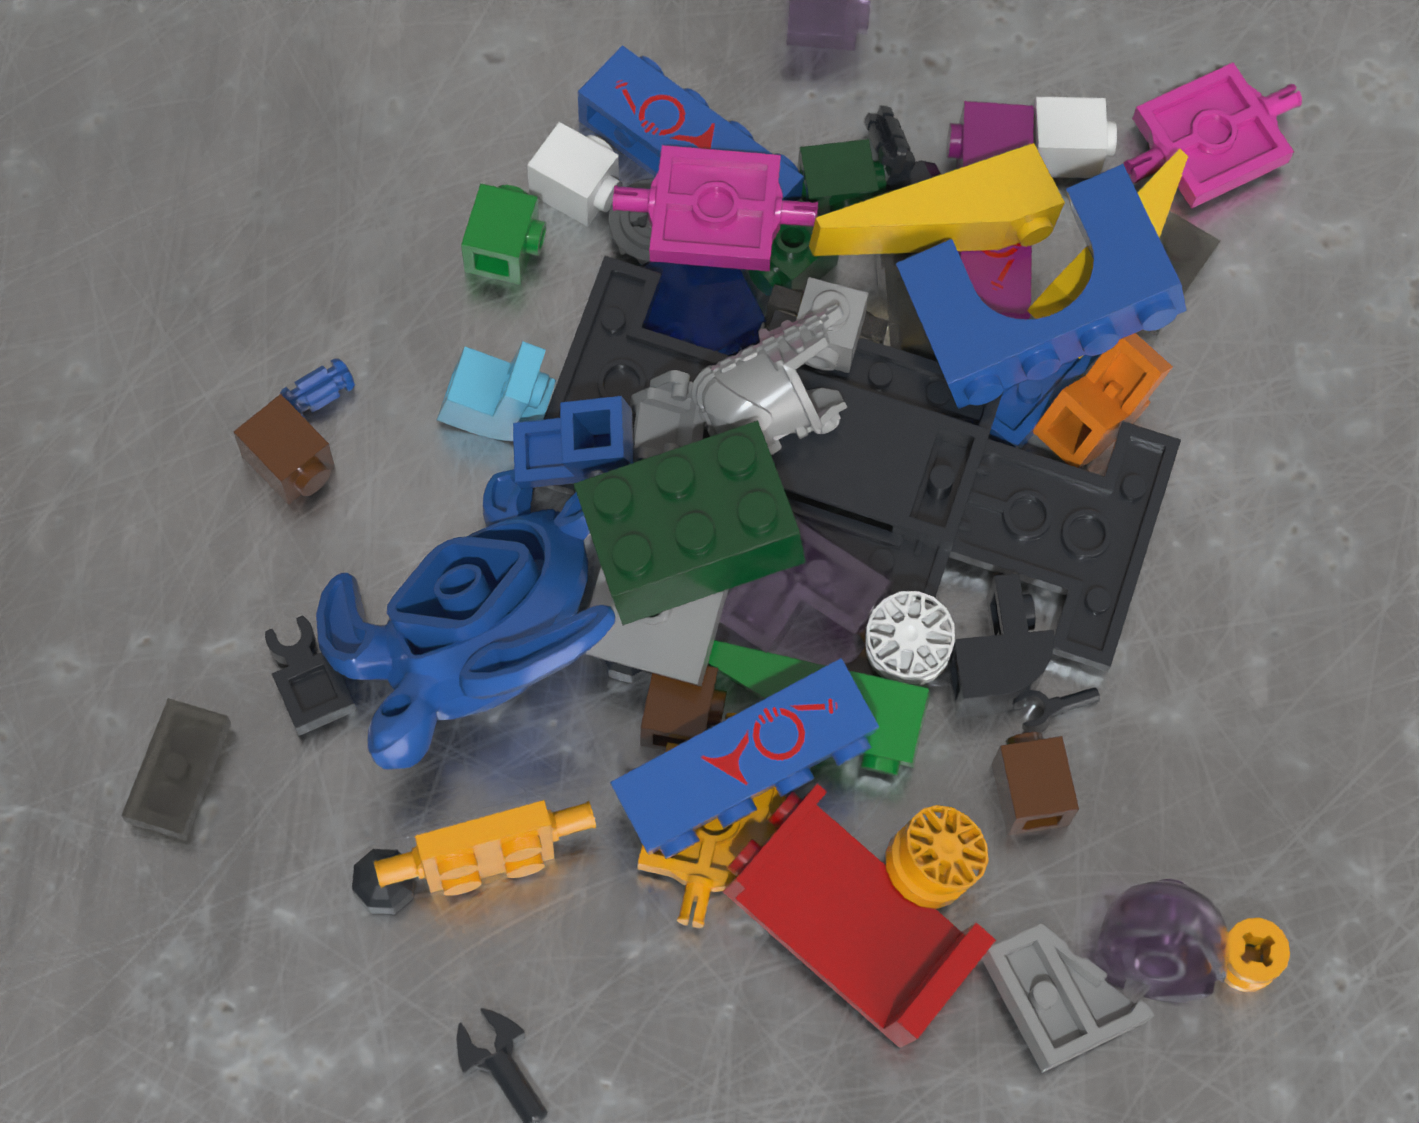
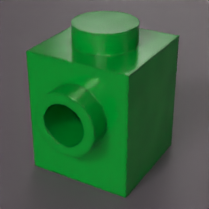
(502, 233)

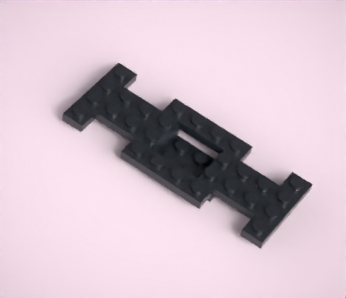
(918, 466)

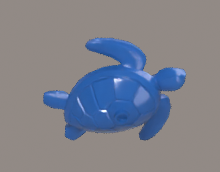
(468, 622)

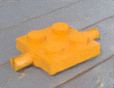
(498, 843)
(706, 862)

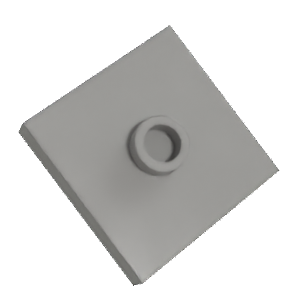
(666, 643)

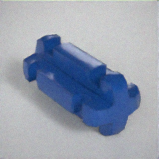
(319, 387)

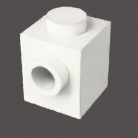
(1073, 135)
(574, 174)

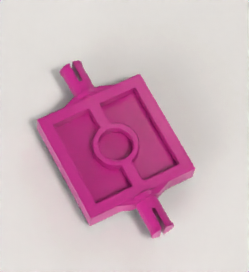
(1221, 128)
(715, 208)

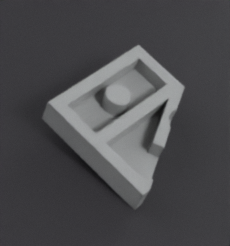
(1058, 996)

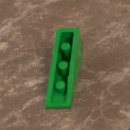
(895, 705)

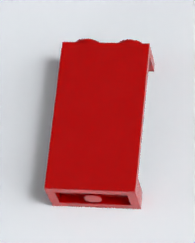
(850, 923)

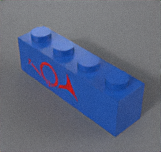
(642, 109)
(746, 757)

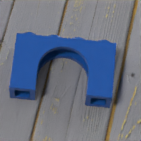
(1127, 292)

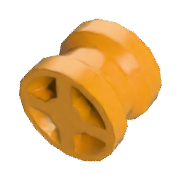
(1245, 966)

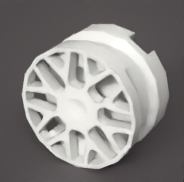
(909, 638)

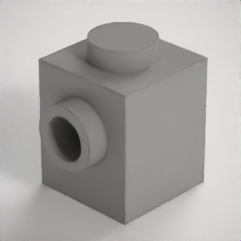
(842, 334)

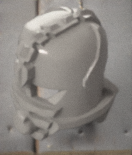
(766, 387)

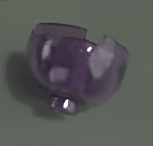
(1164, 939)

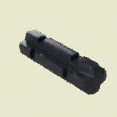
(889, 141)

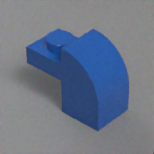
(581, 444)

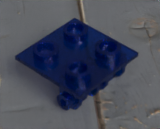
(705, 306)

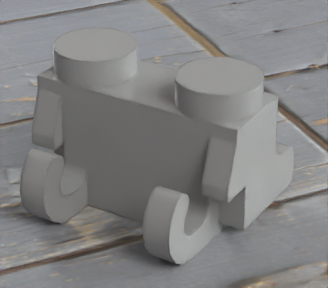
(665, 416)

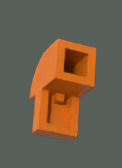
(1090, 411)

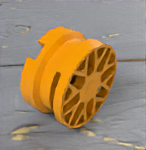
(955, 850)

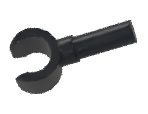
(1054, 706)

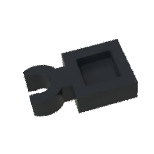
(309, 684)

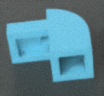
(493, 394)

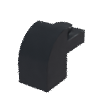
(1000, 668)

